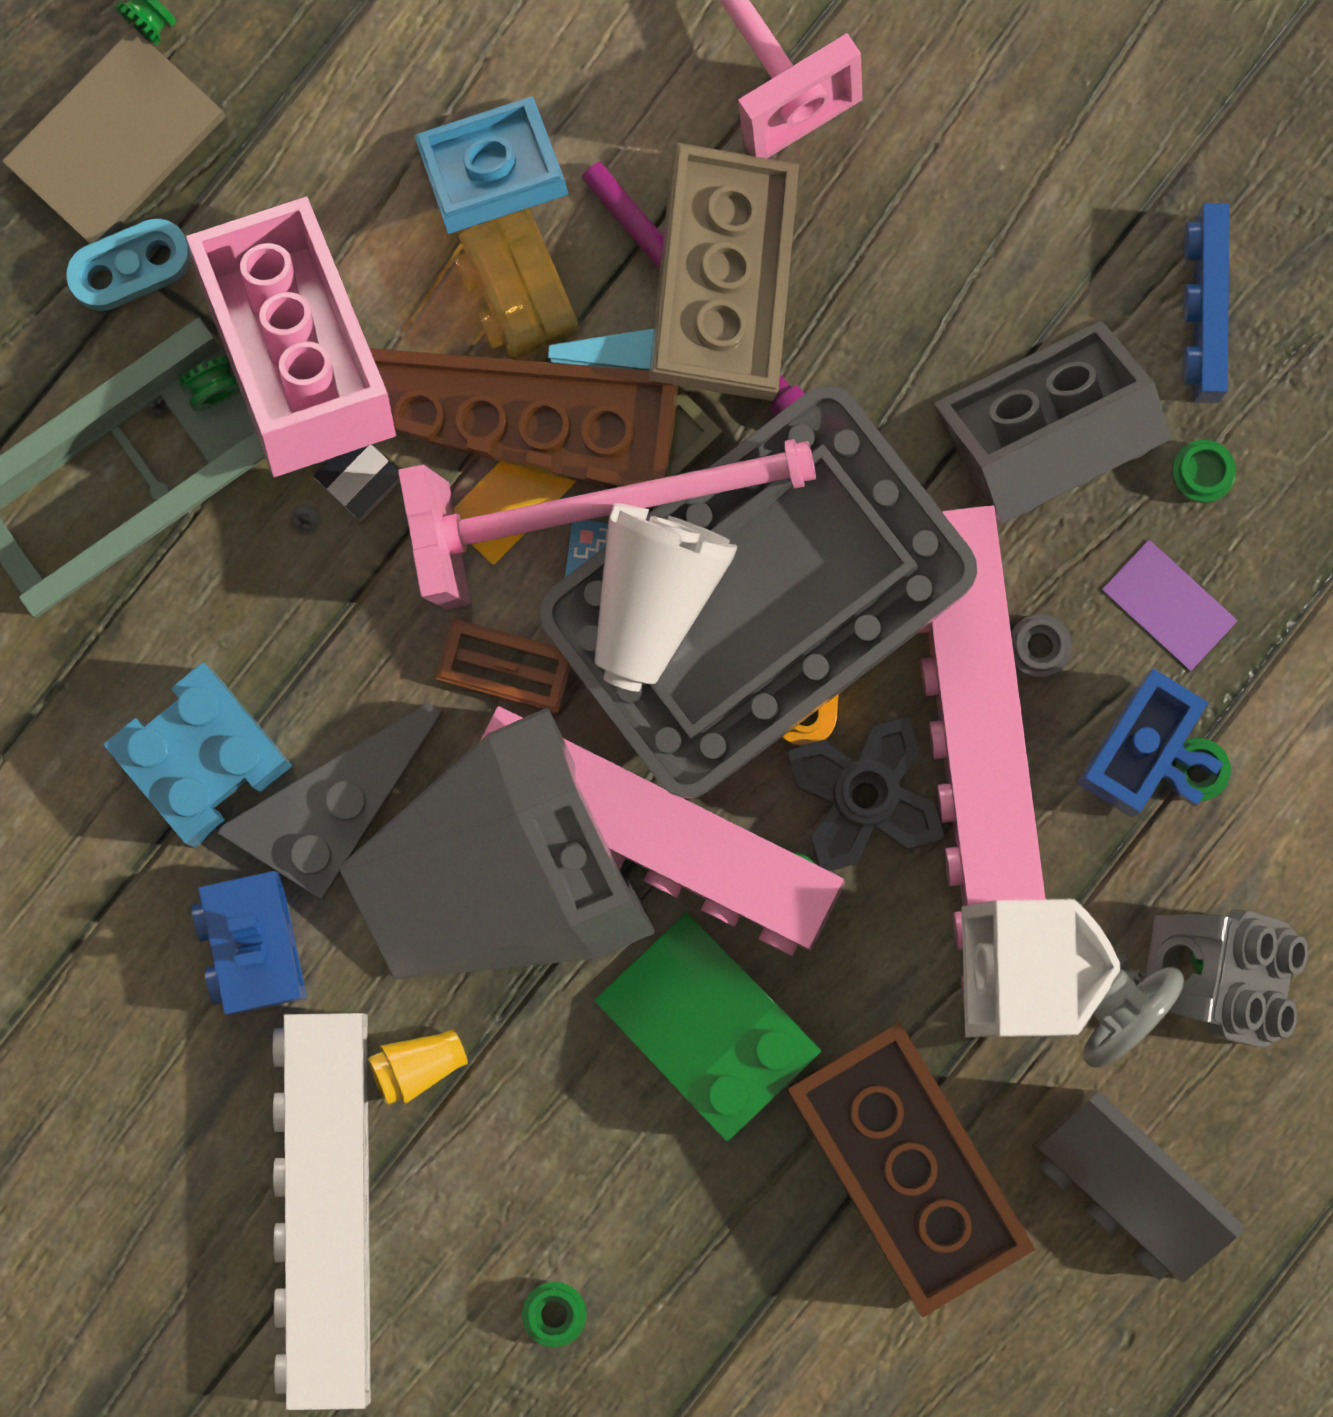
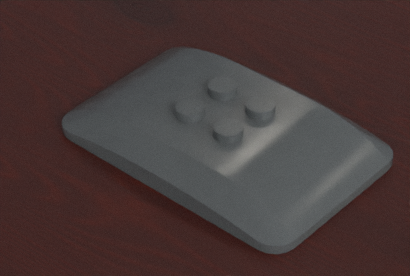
(807, 606)

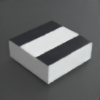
(358, 479)

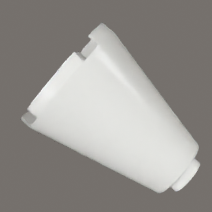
(653, 591)

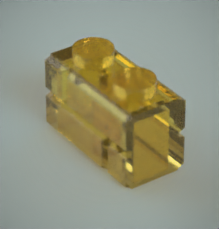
(517, 284)

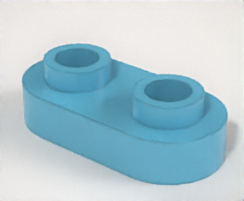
(127, 259)

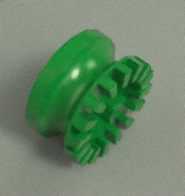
(148, 15)
(211, 384)

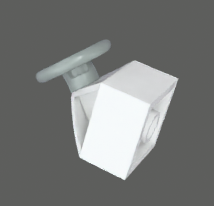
(1047, 971)

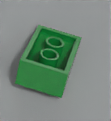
(707, 1026)

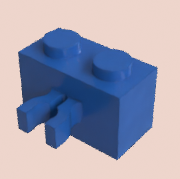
(1145, 744)
(249, 943)

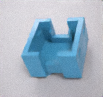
(197, 755)

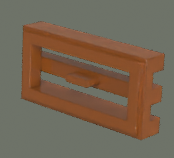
(454, 652)

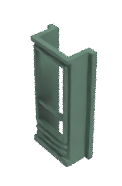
(220, 432)

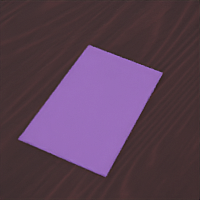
(1170, 605)

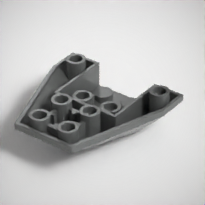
(496, 866)

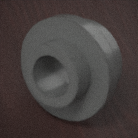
(1059, 641)

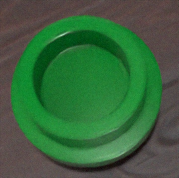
(1203, 471)

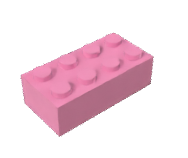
(291, 336)

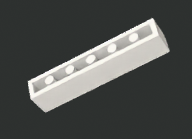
(324, 1211)

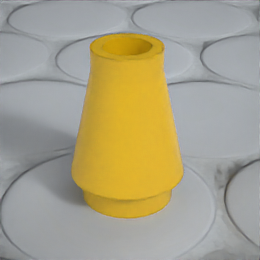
(415, 1065)

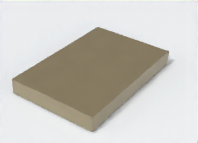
(114, 138)

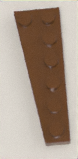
(537, 415)

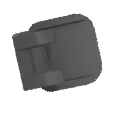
(1242, 975)

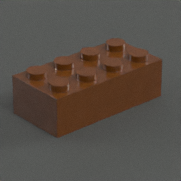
(910, 1169)

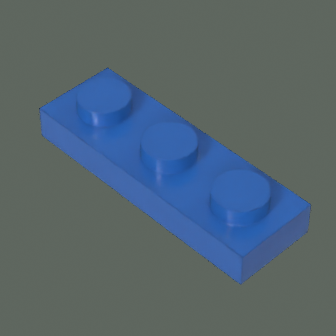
(1208, 303)

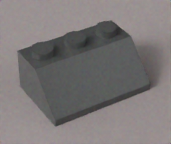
(1054, 421)
(1135, 1188)

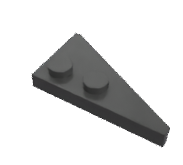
(326, 814)

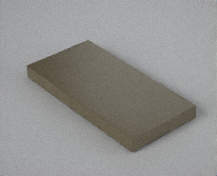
(724, 272)

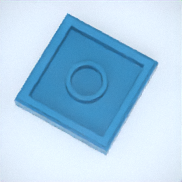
(491, 165)

